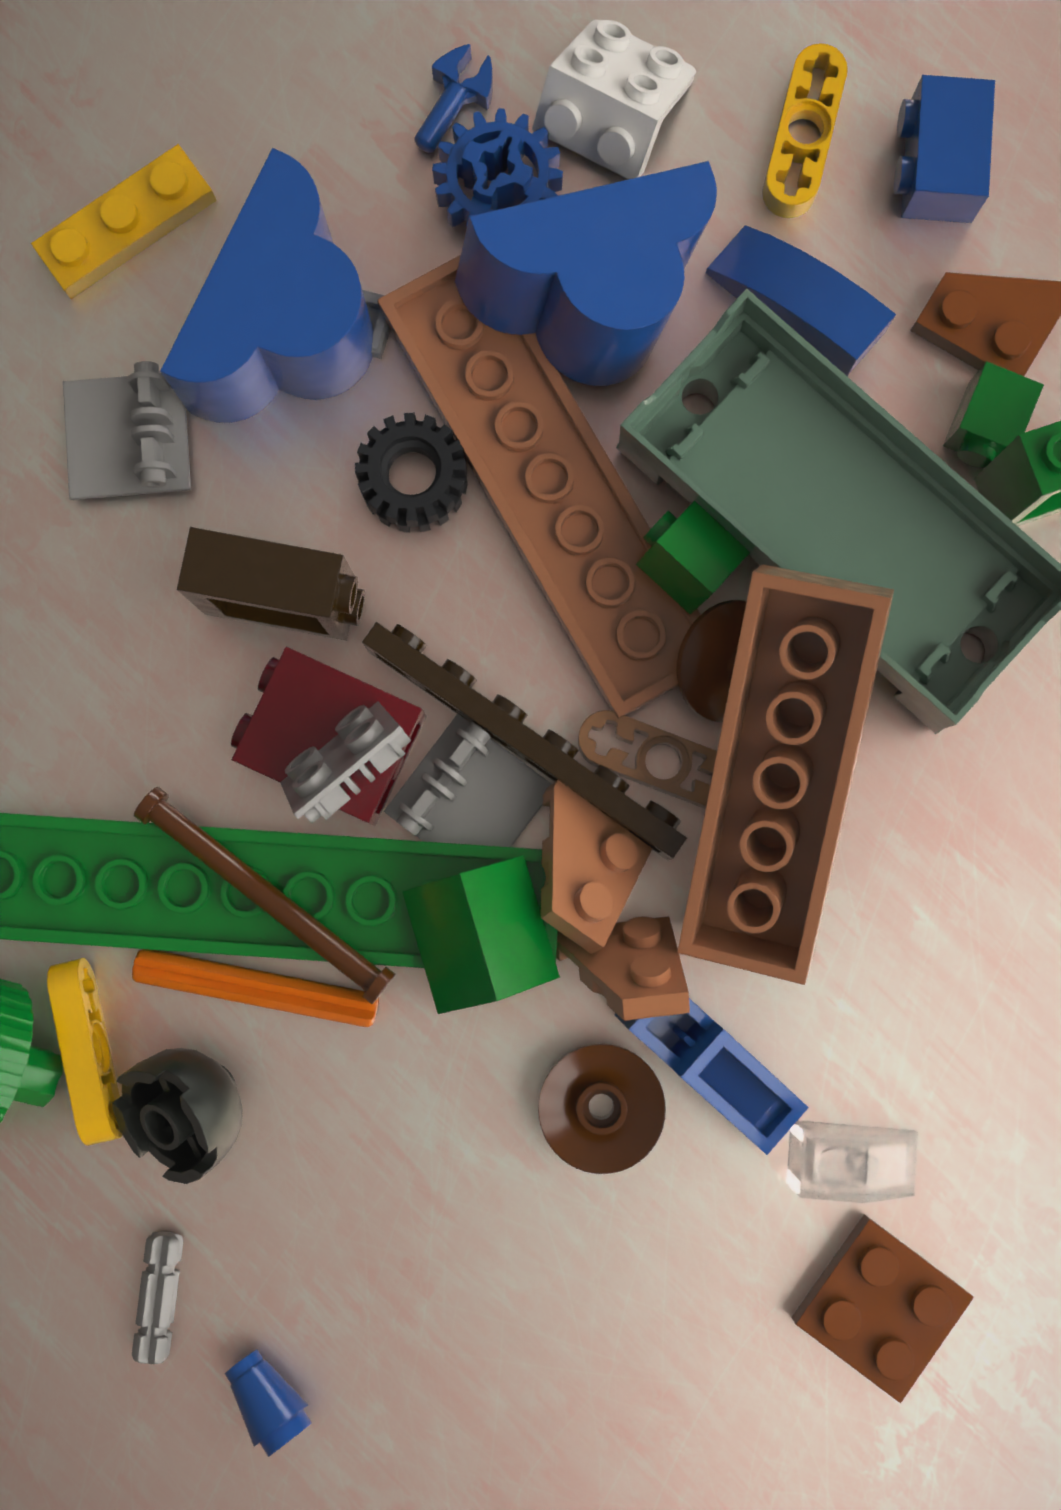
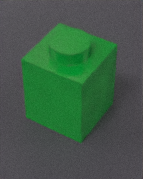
(991, 414)
(690, 556)

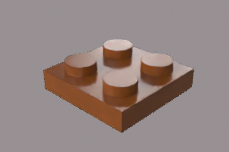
(882, 1308)

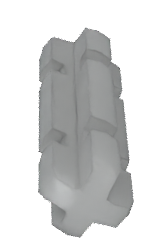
(157, 1297)

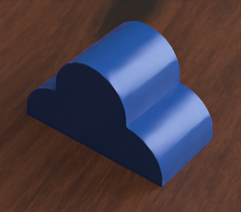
(589, 269)
(274, 309)

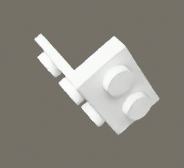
(611, 96)

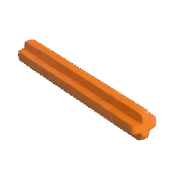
(254, 987)

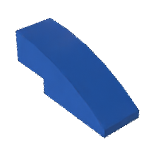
(805, 293)
(722, 1073)

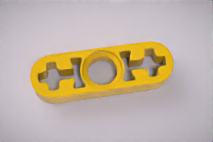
(822, 113)
(84, 1050)

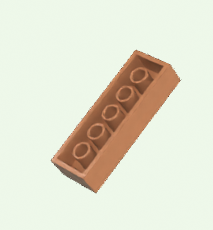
(783, 770)

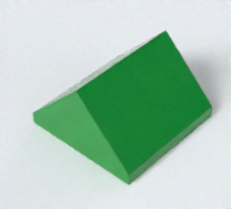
(481, 935)

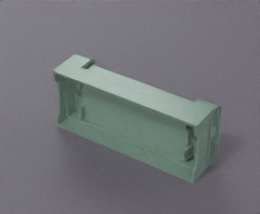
(843, 491)

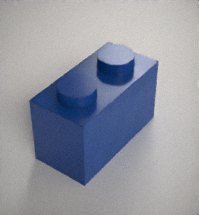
(945, 148)

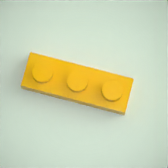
(124, 221)

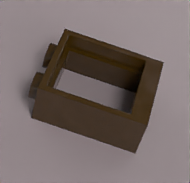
(270, 584)

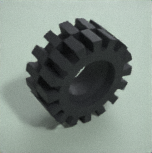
(403, 438)

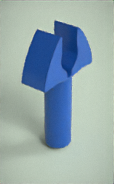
(455, 94)

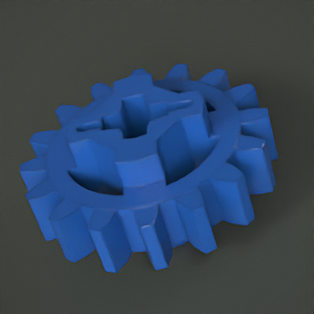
(484, 156)

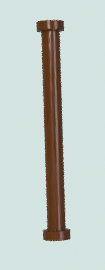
(262, 893)

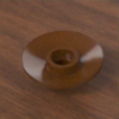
(709, 657)
(609, 1141)

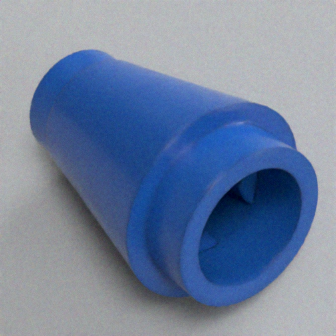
(267, 1403)

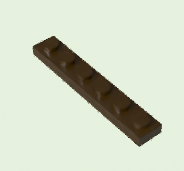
(504, 723)

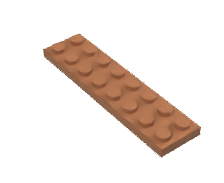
(546, 486)

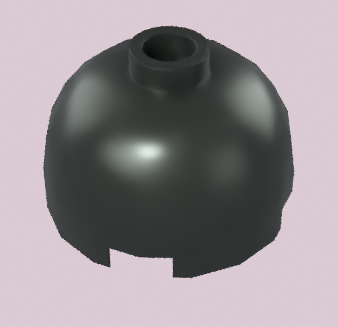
(179, 1111)

